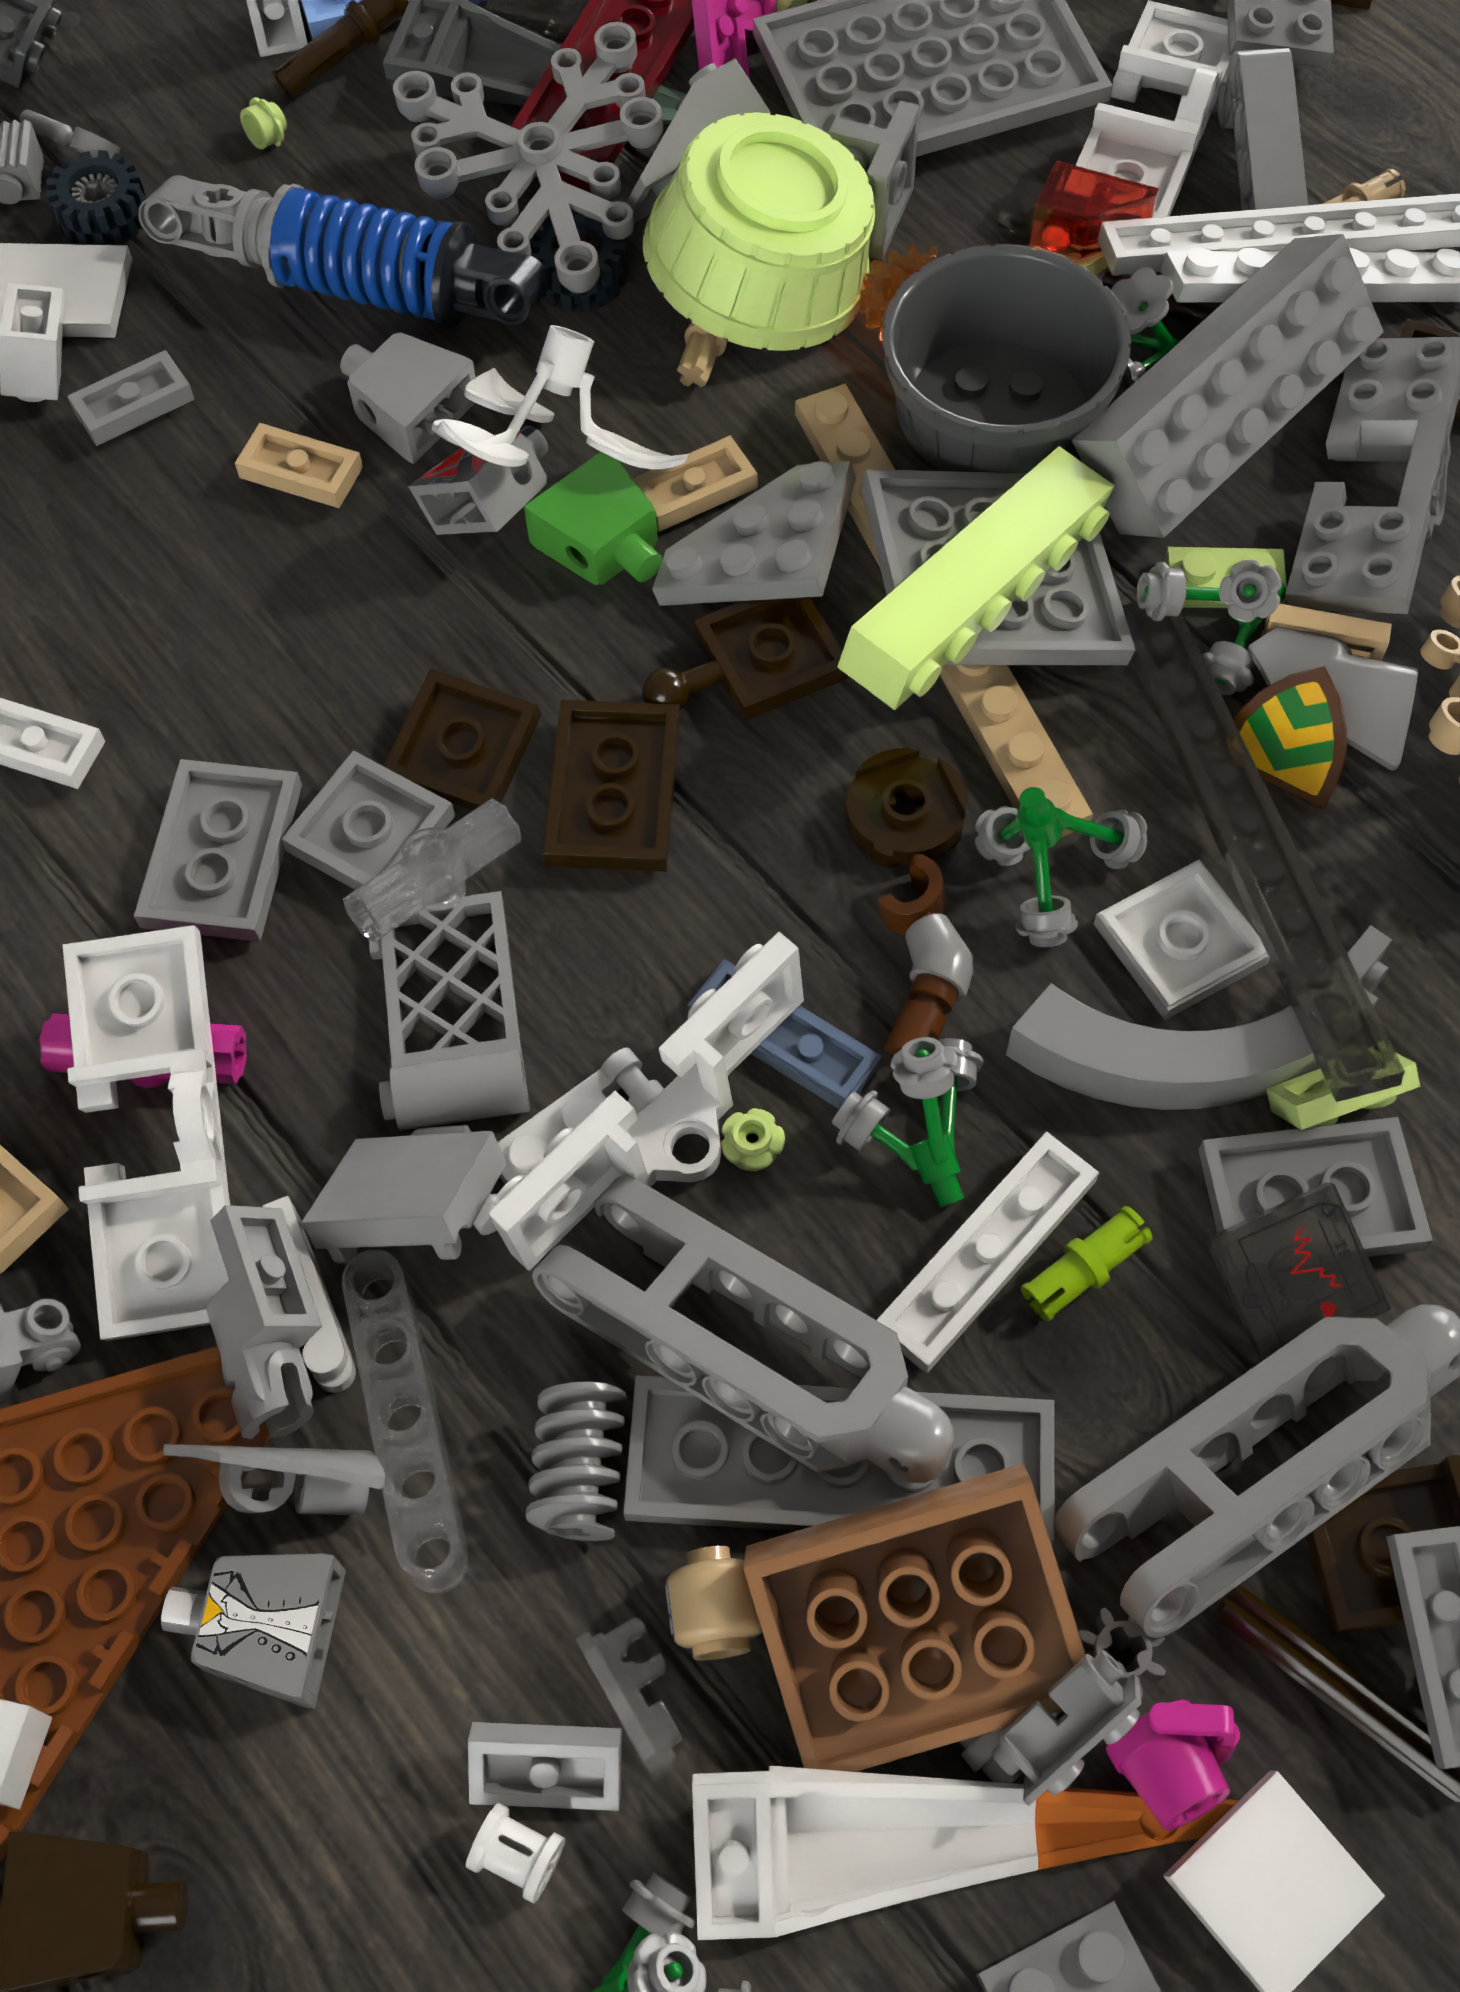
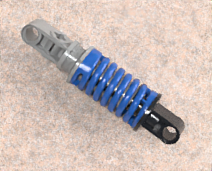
(349, 250)

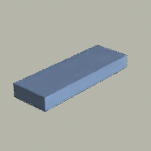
(810, 1050)

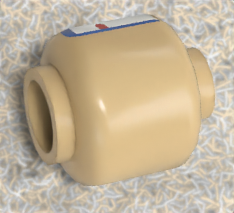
(711, 1605)

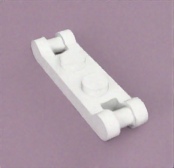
(526, 1144)

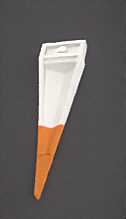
(833, 1844)

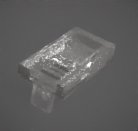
(647, 1727)

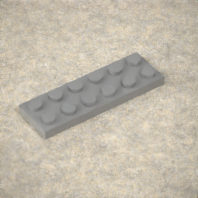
(711, 1471)

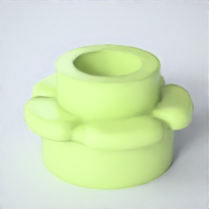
(263, 123)
(752, 1155)

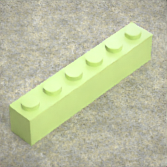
(975, 579)

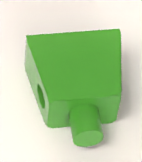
(596, 523)

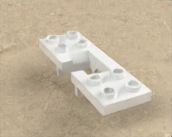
(1172, 53)
(133, 1015)
(613, 1141)

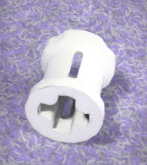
(515, 1852)

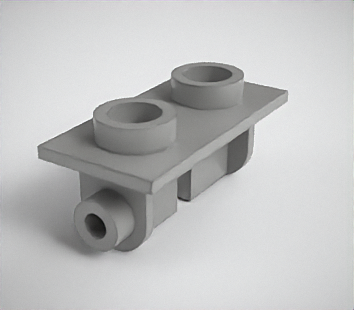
(1053, 1749)

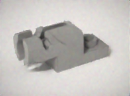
(263, 1320)

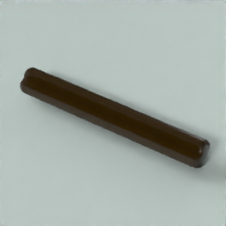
(1336, 1685)

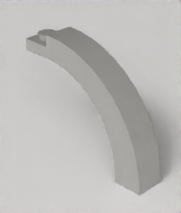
(1172, 1067)

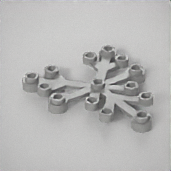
(540, 150)

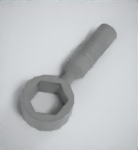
(79, 140)

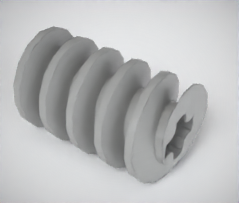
(572, 1460)

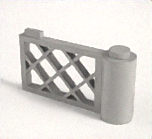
(452, 1080)

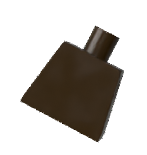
(78, 1911)

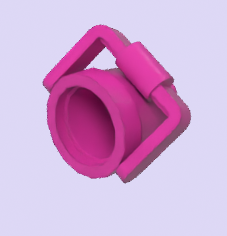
(1177, 1759)

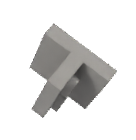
(889, 164)

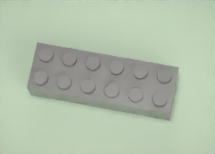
(1230, 385)

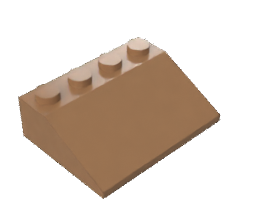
(914, 1621)

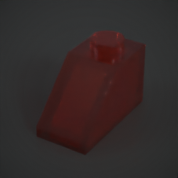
(1078, 202)

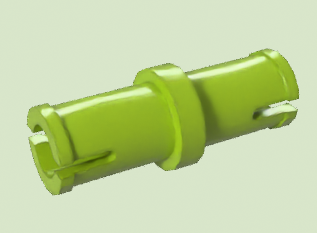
(1086, 1263)

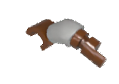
(938, 956)

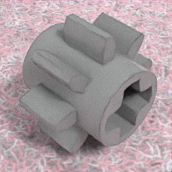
(1125, 1636)

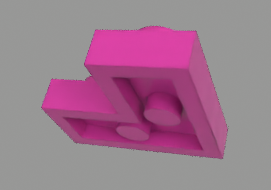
(723, 29)

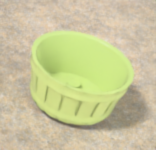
(763, 233)

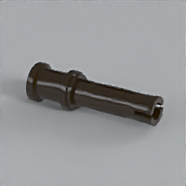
(359, 25)

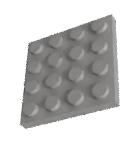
(1066, 621)

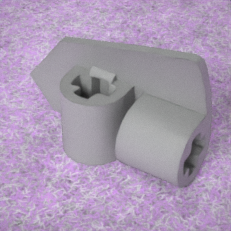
(1373, 693)
(321, 1478)

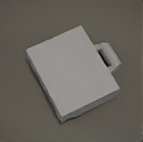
(406, 1192)

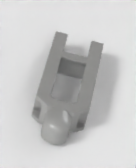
(875, 1423)
(1247, 1531)

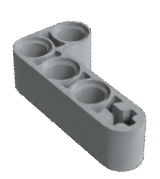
(1262, 108)

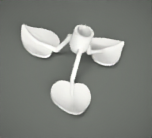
(557, 371)

